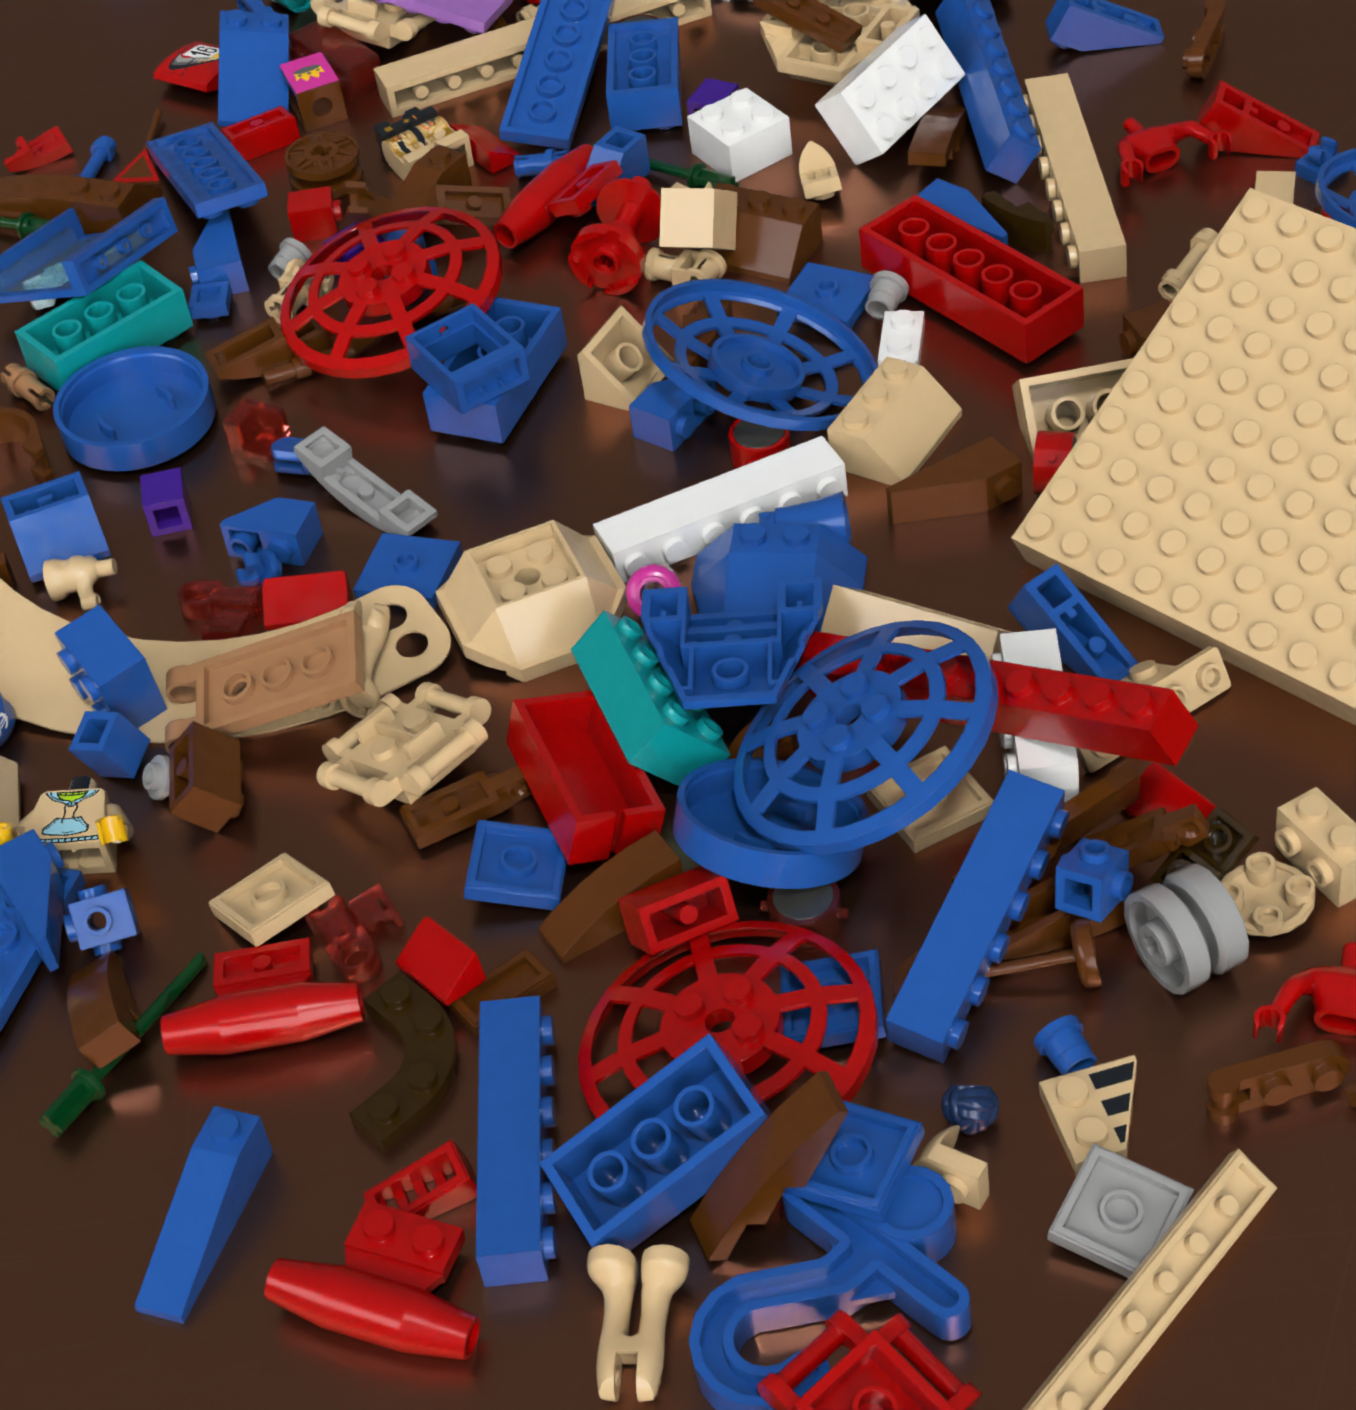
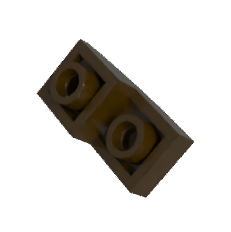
(1024, 224)
(1218, 852)

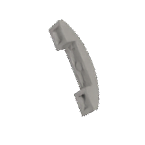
(358, 488)

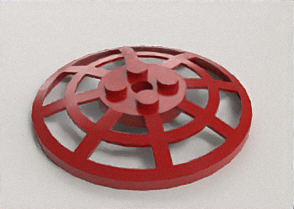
(370, 296)
(737, 999)

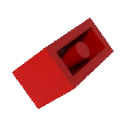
(677, 909)

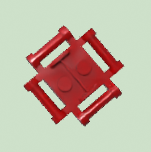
(870, 1374)

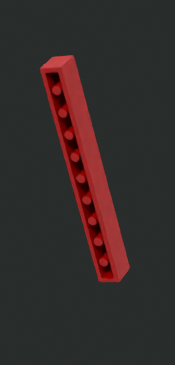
(1054, 705)

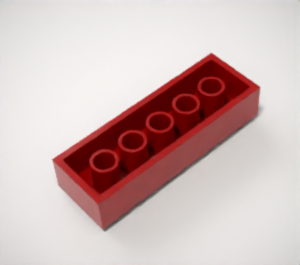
(974, 278)

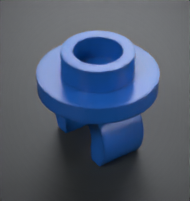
(258, 567)

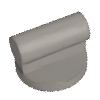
(156, 777)

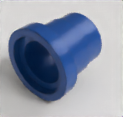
(1065, 1045)

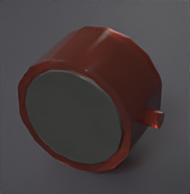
(809, 908)

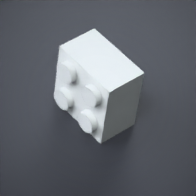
(740, 134)

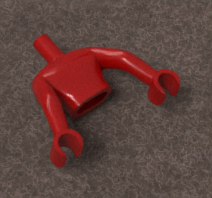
(1156, 148)
(1331, 993)

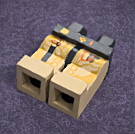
(414, 136)

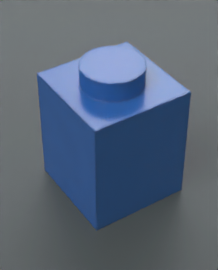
(109, 744)

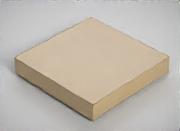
(957, 811)
(271, 899)

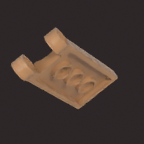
(278, 676)

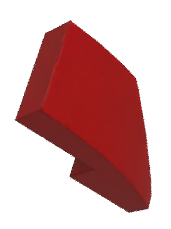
(38, 152)

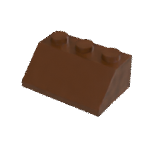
(772, 234)

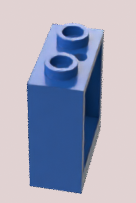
(478, 381)

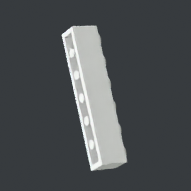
(695, 516)

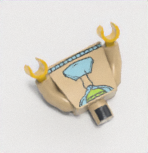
(78, 824)

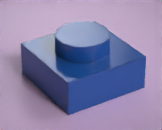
(210, 300)

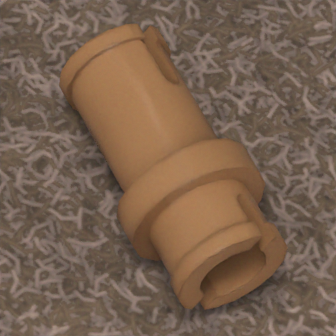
(24, 384)

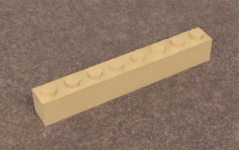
(1075, 181)

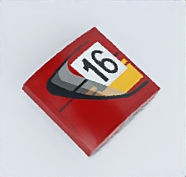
(192, 67)

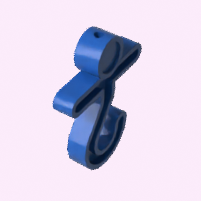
(862, 1266)

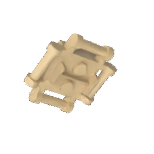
(370, 21)
(405, 747)

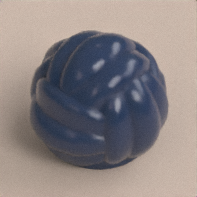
(970, 1107)

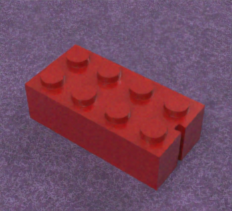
(581, 776)

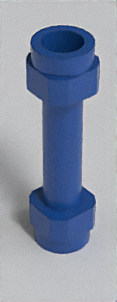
(102, 150)

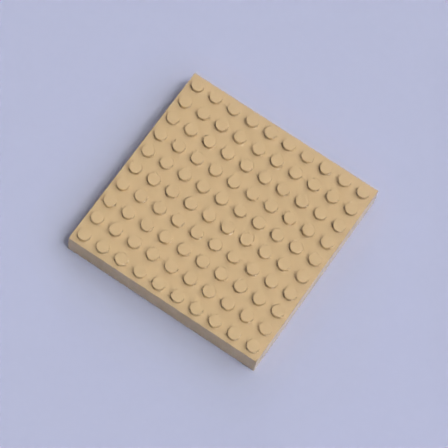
(1228, 462)

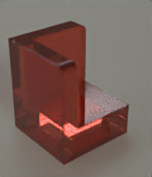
(254, 428)

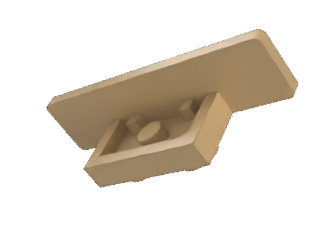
(1193, 681)

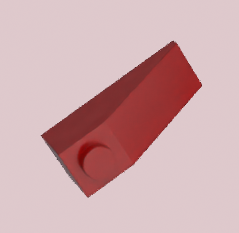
(1255, 125)

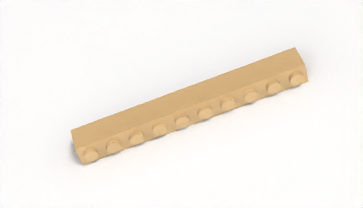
(493, 57)

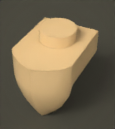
(818, 173)
(963, 1173)

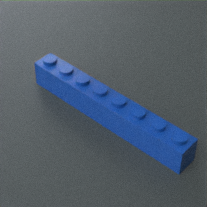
(989, 87)

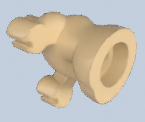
(77, 575)

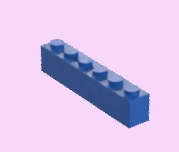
(976, 917)
(512, 1140)

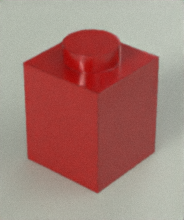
(314, 214)

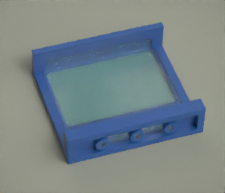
(68, 263)

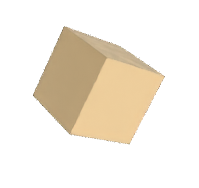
(698, 218)

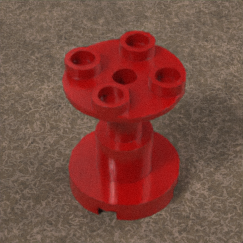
(610, 250)

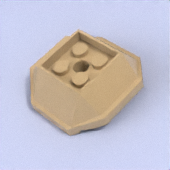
(815, 62)
(530, 598)

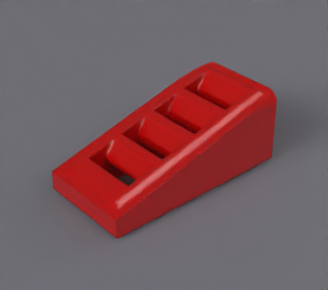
(431, 1167)

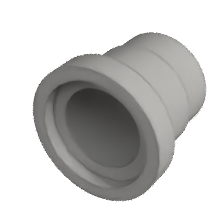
(289, 249)
(886, 293)

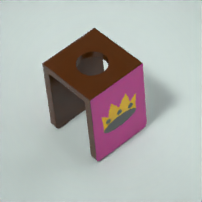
(317, 92)

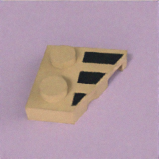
(1092, 1108)

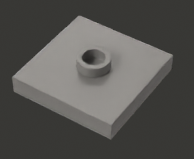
(1117, 1211)

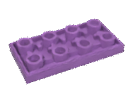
(472, 15)

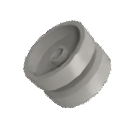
(1186, 928)

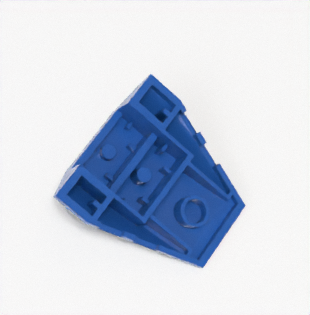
(748, 558)
(734, 654)

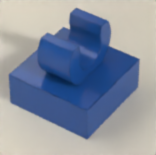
(1309, 164)

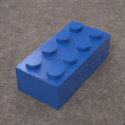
(544, 338)
(657, 1147)

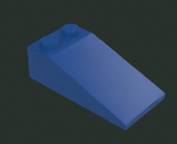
(249, 64)
(644, 75)

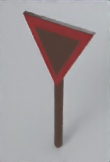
(141, 169)

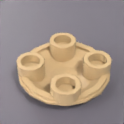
(1270, 895)

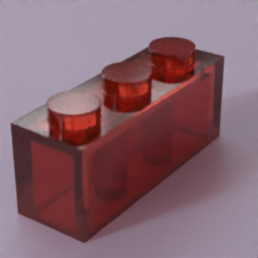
(347, 57)

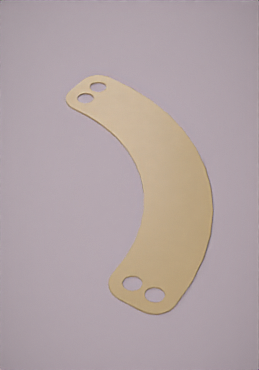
(41, 689)

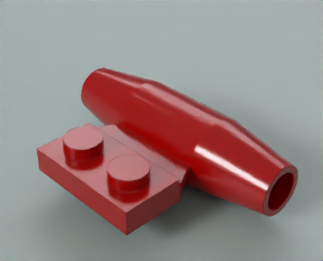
(557, 191)
(262, 1002)
(384, 1287)

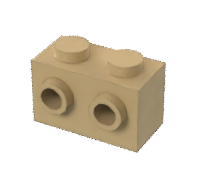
(1319, 843)

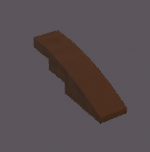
(938, 135)
(769, 1161)

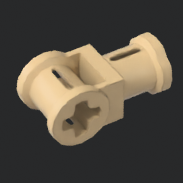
(685, 267)
(274, 302)

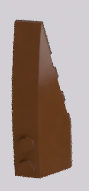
(95, 201)

